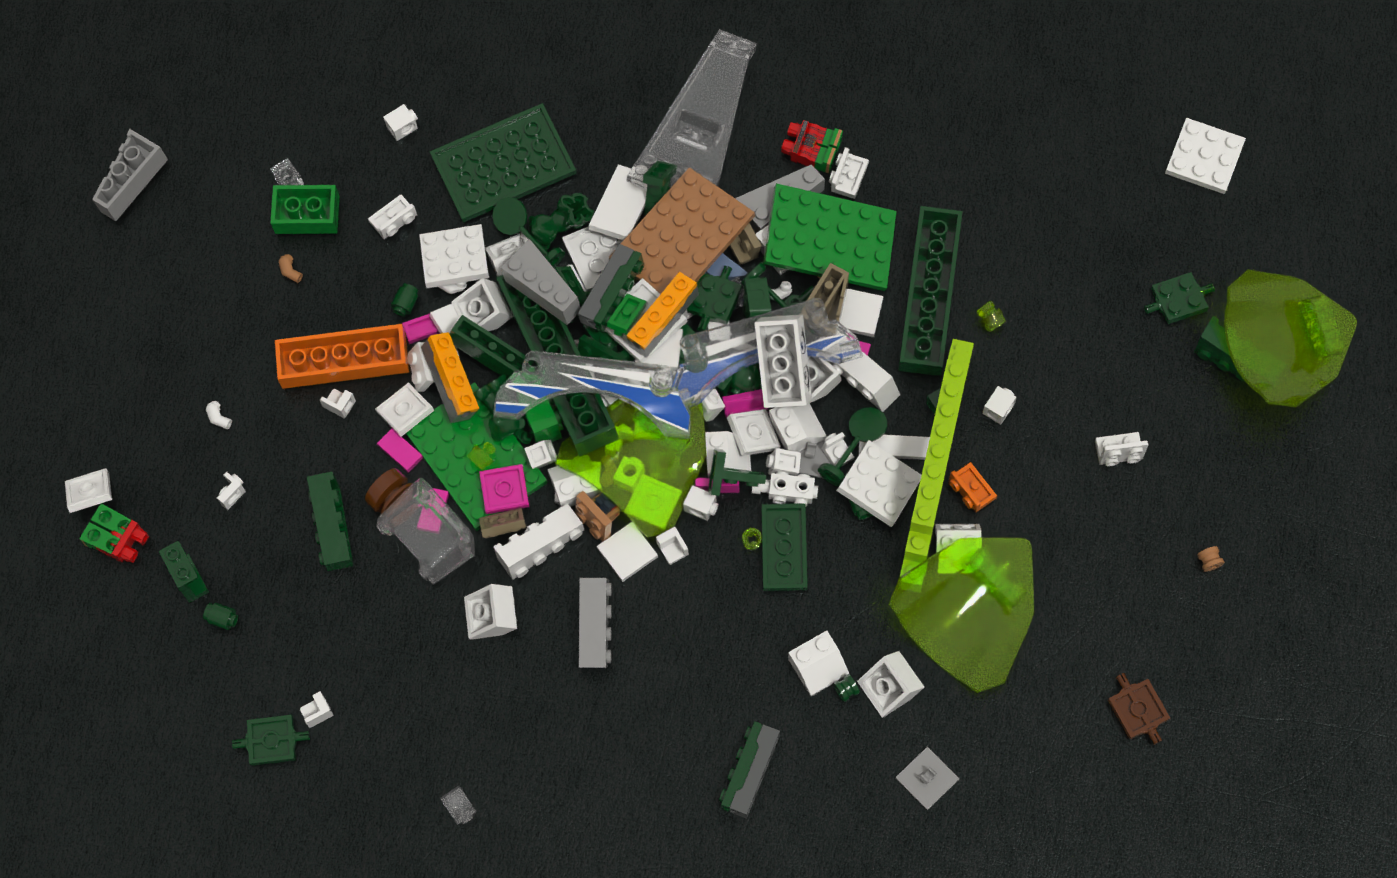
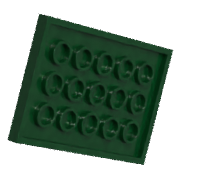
(502, 162)

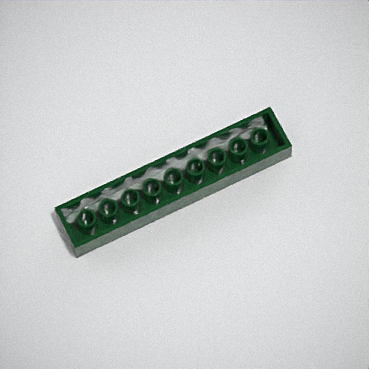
(581, 412)

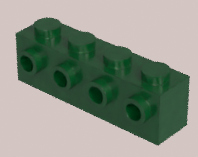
(486, 347)

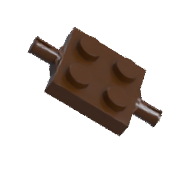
(1138, 709)

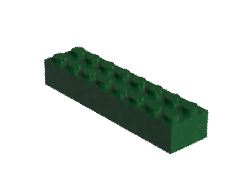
(930, 291)

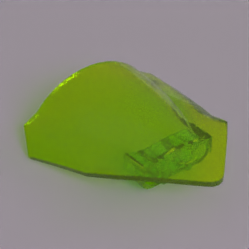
(1285, 336)
(643, 469)
(970, 607)

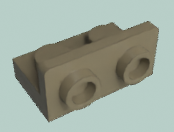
(746, 245)
(502, 523)

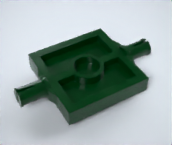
(715, 298)
(1179, 298)
(270, 740)

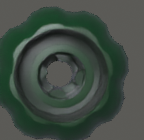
(746, 380)

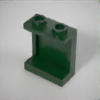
(183, 571)

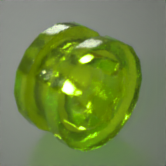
(750, 532)

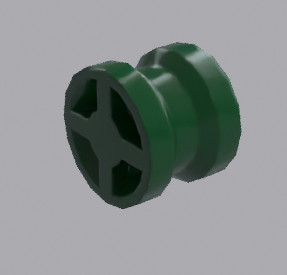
(846, 688)

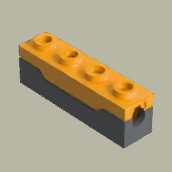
(662, 314)
(450, 377)

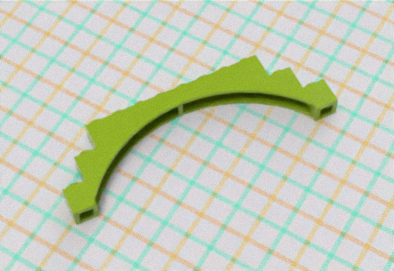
(937, 454)

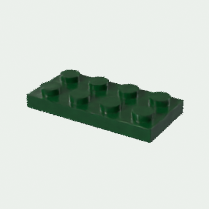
(784, 547)

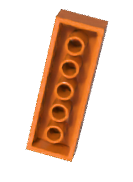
(341, 356)

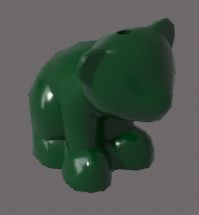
(571, 213)
(499, 427)

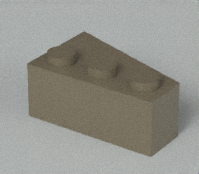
(832, 290)

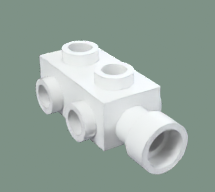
(791, 490)

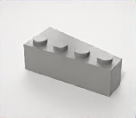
(128, 174)
(761, 198)
(540, 282)
(593, 622)

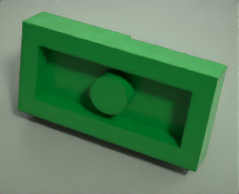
(626, 314)

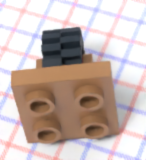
(597, 514)

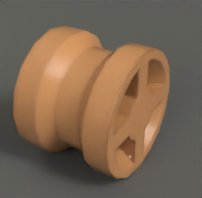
(1210, 558)

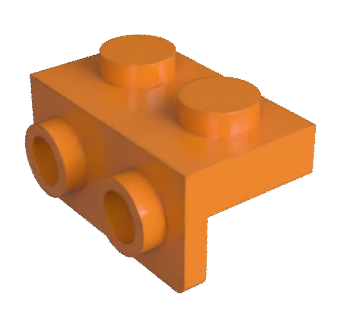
(972, 487)

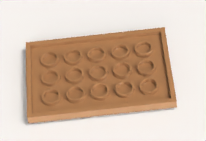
(687, 230)

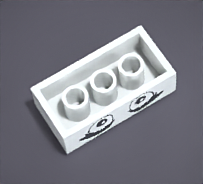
(783, 361)

